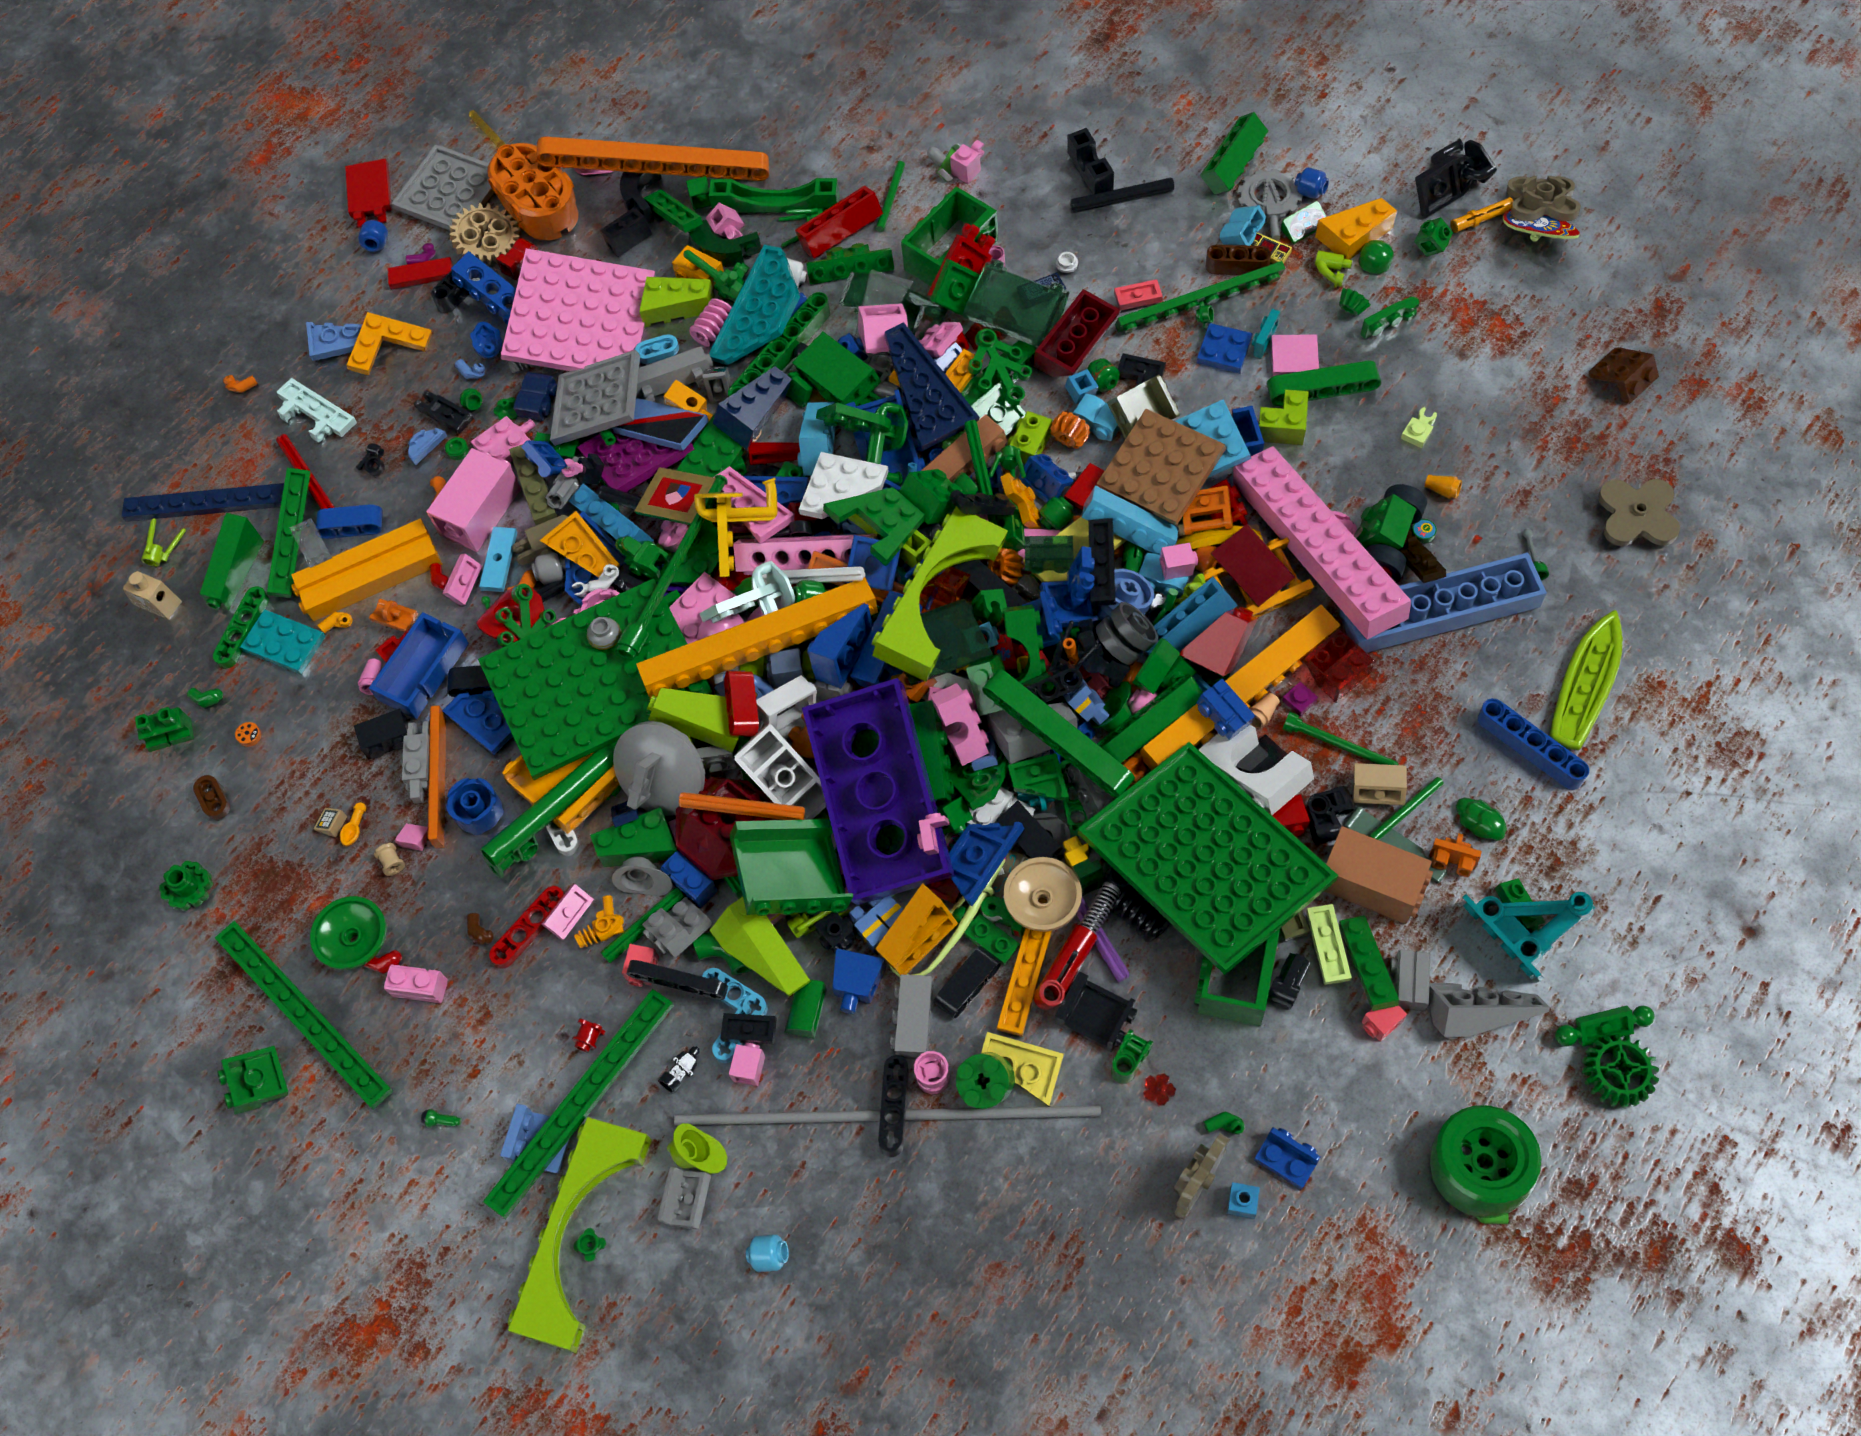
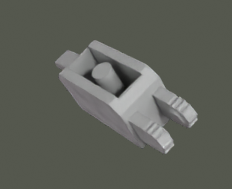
(416, 761)

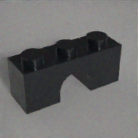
(1095, 171)

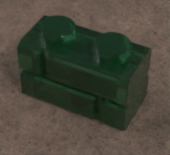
(1048, 553)

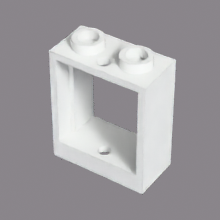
(795, 692)

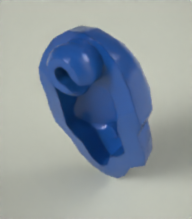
(486, 340)

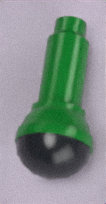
(432, 1118)

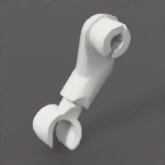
(605, 580)

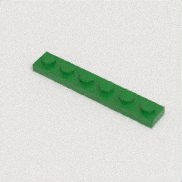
(285, 547)

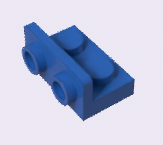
(1045, 477)
(1050, 625)
(1287, 1157)

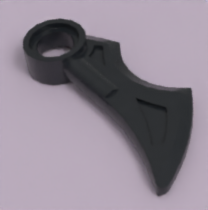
(796, 529)

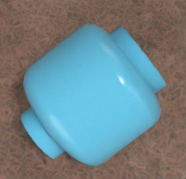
(767, 1253)

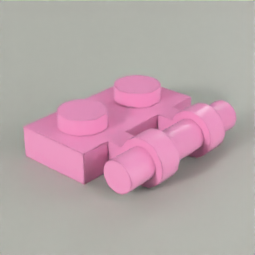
(939, 338)

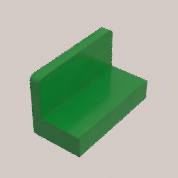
(1156, 666)

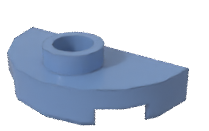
(423, 443)

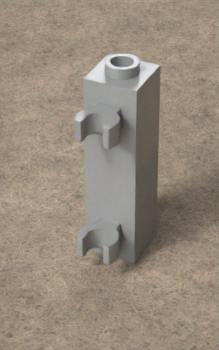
(684, 367)

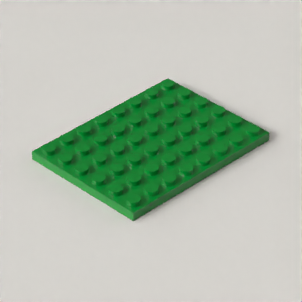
(572, 697)
(1207, 856)

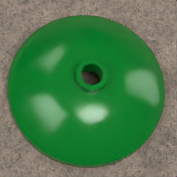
(339, 924)

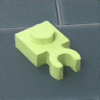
(1419, 429)

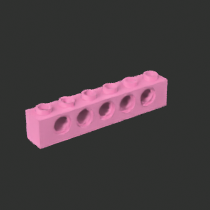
(746, 550)

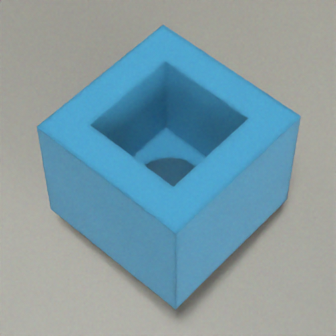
(1081, 384)
(1241, 1209)

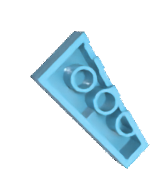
(814, 438)

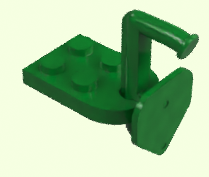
(884, 432)

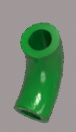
(707, 947)

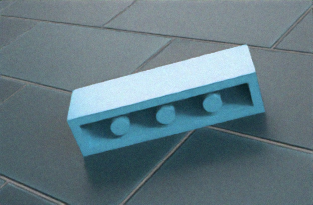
(1130, 521)

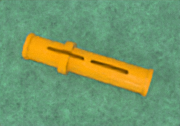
(1481, 215)

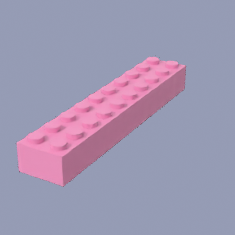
(1322, 543)

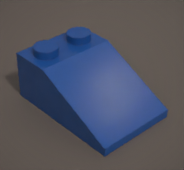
(840, 646)

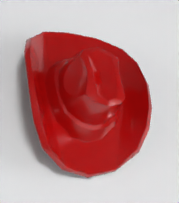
(490, 626)

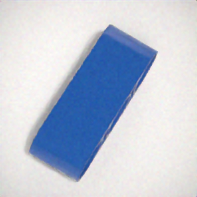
(349, 521)

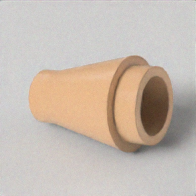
(1264, 710)

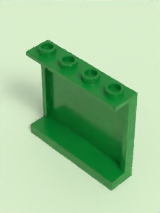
(932, 744)
(788, 867)

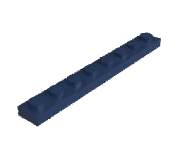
(202, 502)

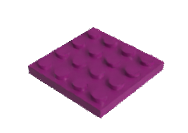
(631, 459)

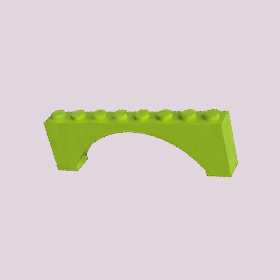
(904, 638)
(542, 1306)

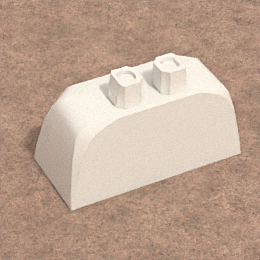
(781, 772)

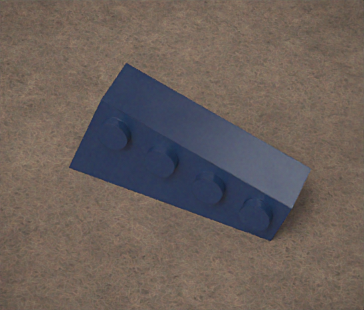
(750, 408)

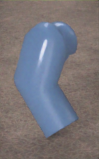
(467, 372)

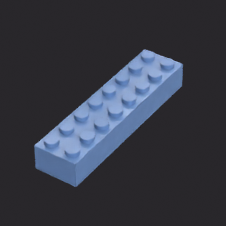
(1460, 601)

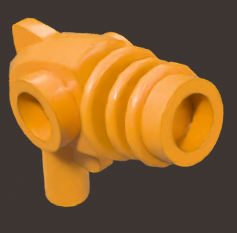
(604, 926)

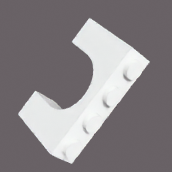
(1268, 788)

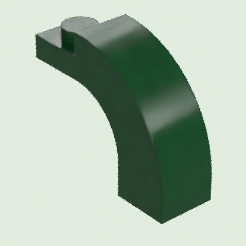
(724, 250)

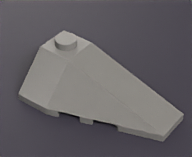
(1470, 1012)

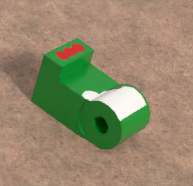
(995, 911)

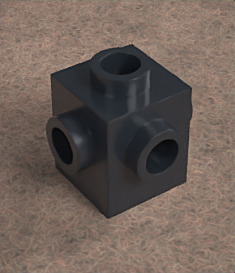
(835, 932)

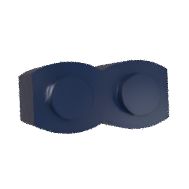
(535, 396)

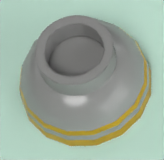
(603, 633)

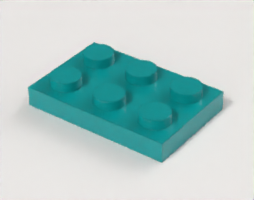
(282, 641)

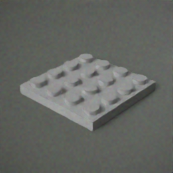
(444, 187)
(595, 398)

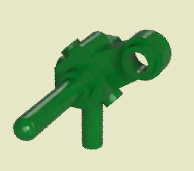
(728, 282)

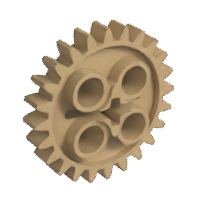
(473, 224)

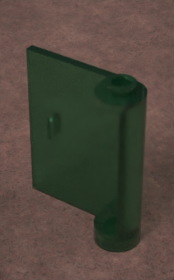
(956, 634)

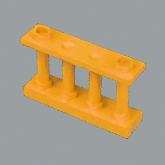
(1296, 590)

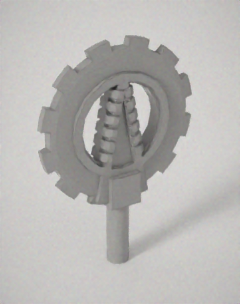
(1271, 203)

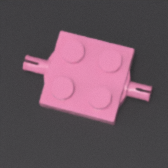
(502, 437)

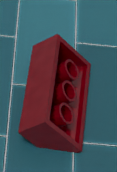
(1075, 335)

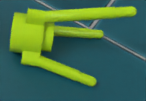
(153, 553)
(803, 924)

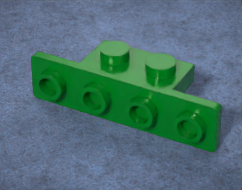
(844, 260)

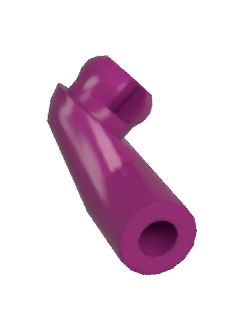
(427, 254)

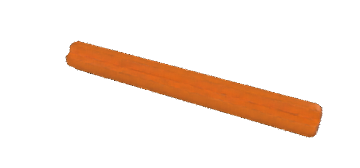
(741, 806)

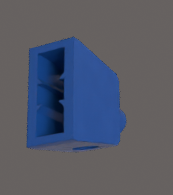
(856, 978)

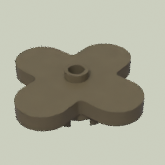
(1543, 197)
(1639, 512)
(1199, 1174)

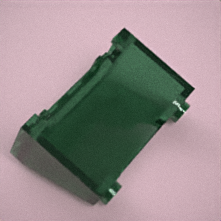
(1015, 304)

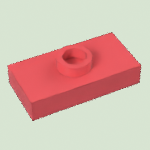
(1138, 294)

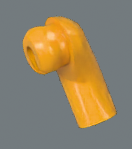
(336, 619)

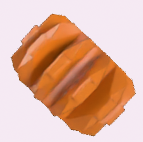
(1070, 430)
(1007, 566)

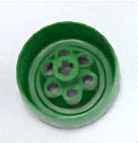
(1477, 1189)

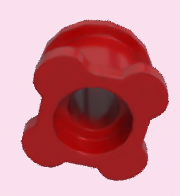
(587, 1035)

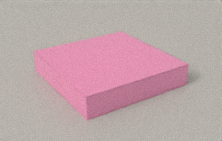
(1294, 353)

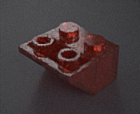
(1338, 665)

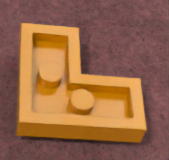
(1024, 498)

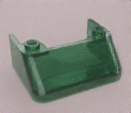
(919, 310)

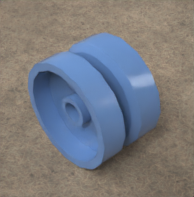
(1129, 588)

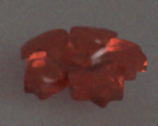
(1159, 1089)

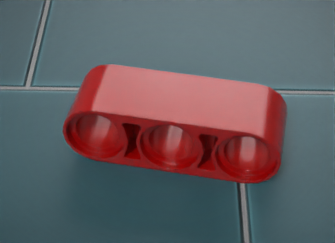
(741, 703)

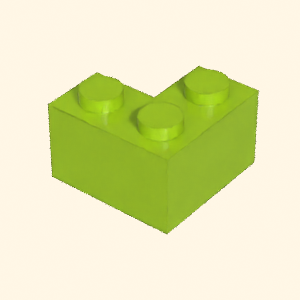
(1288, 423)

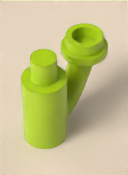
(1333, 261)

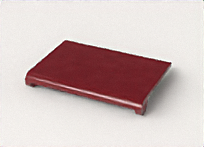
(1252, 565)

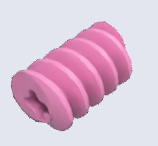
(710, 322)

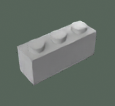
(912, 1016)

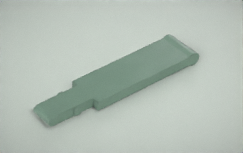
(1365, 823)

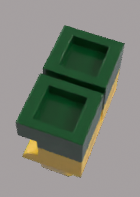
(1077, 858)

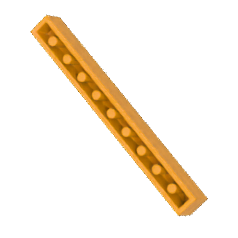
(753, 638)
(1248, 683)

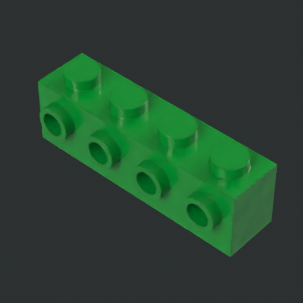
(1234, 153)

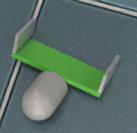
(939, 158)

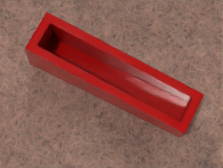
(773, 452)

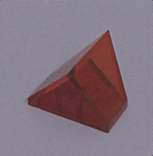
(947, 586)

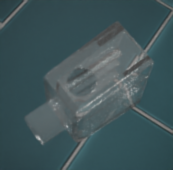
(310, 542)

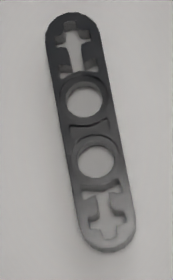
(677, 979)
(895, 1105)

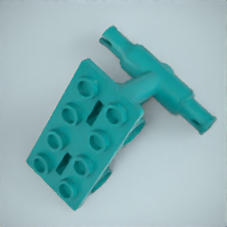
(1516, 937)

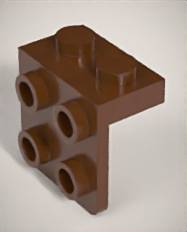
(1629, 369)

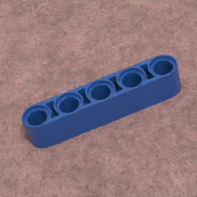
(1538, 755)

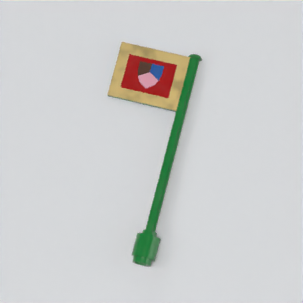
(671, 499)

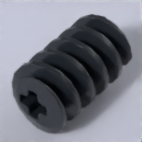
(1139, 915)

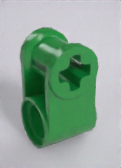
(1133, 1053)

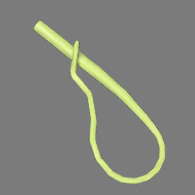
(964, 923)

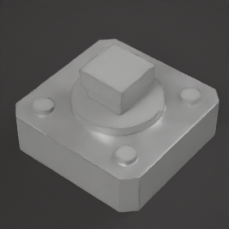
(716, 760)

